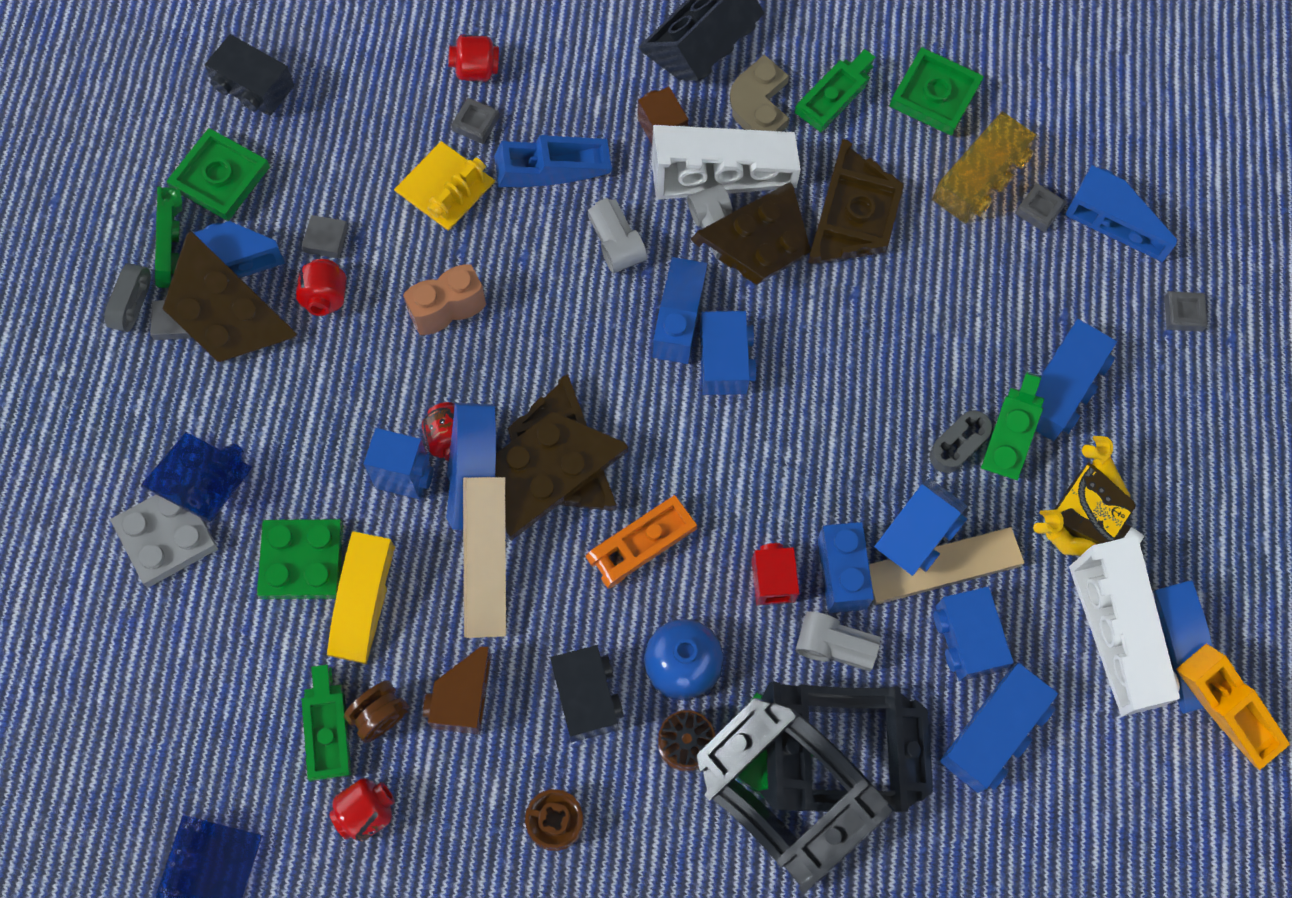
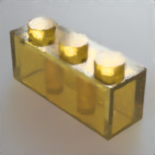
(985, 168)

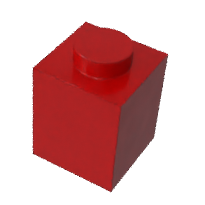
(775, 575)

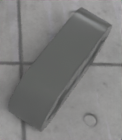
(127, 297)
(954, 435)

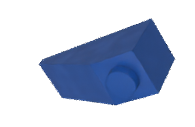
(1117, 211)
(679, 310)

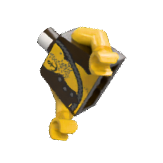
(1092, 507)

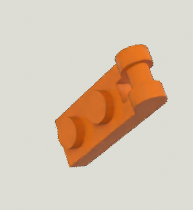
(642, 541)

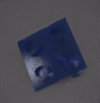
(198, 476)
(208, 861)

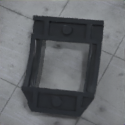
(907, 742)
(831, 836)

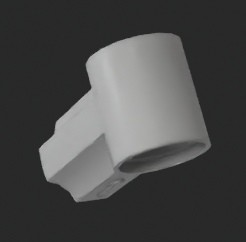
(709, 207)
(618, 242)
(826, 639)

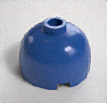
(683, 659)

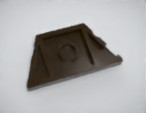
(856, 210)
(760, 236)
(220, 306)
(563, 400)
(550, 466)

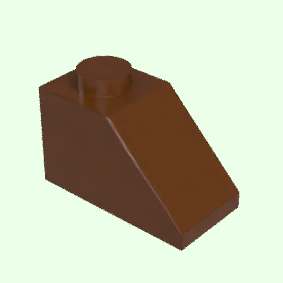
(460, 695)

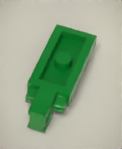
(835, 91)
(167, 231)
(1014, 429)
(325, 728)

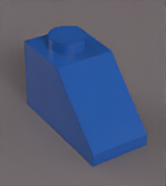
(241, 248)

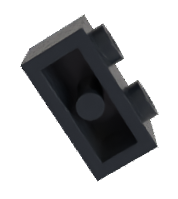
(249, 75)
(585, 693)

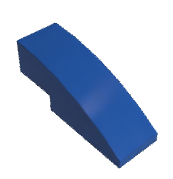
(551, 161)
(470, 453)
(1183, 631)

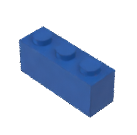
(1070, 377)
(1000, 729)

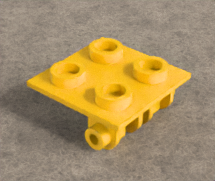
(445, 185)

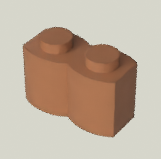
(450, 297)

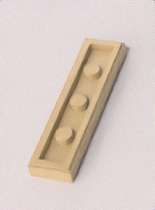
(484, 557)
(955, 564)

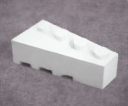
(739, 159)
(1126, 624)

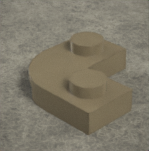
(752, 93)

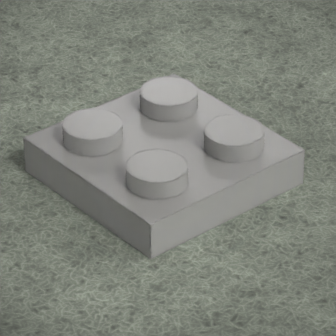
(162, 538)

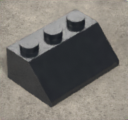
(700, 35)

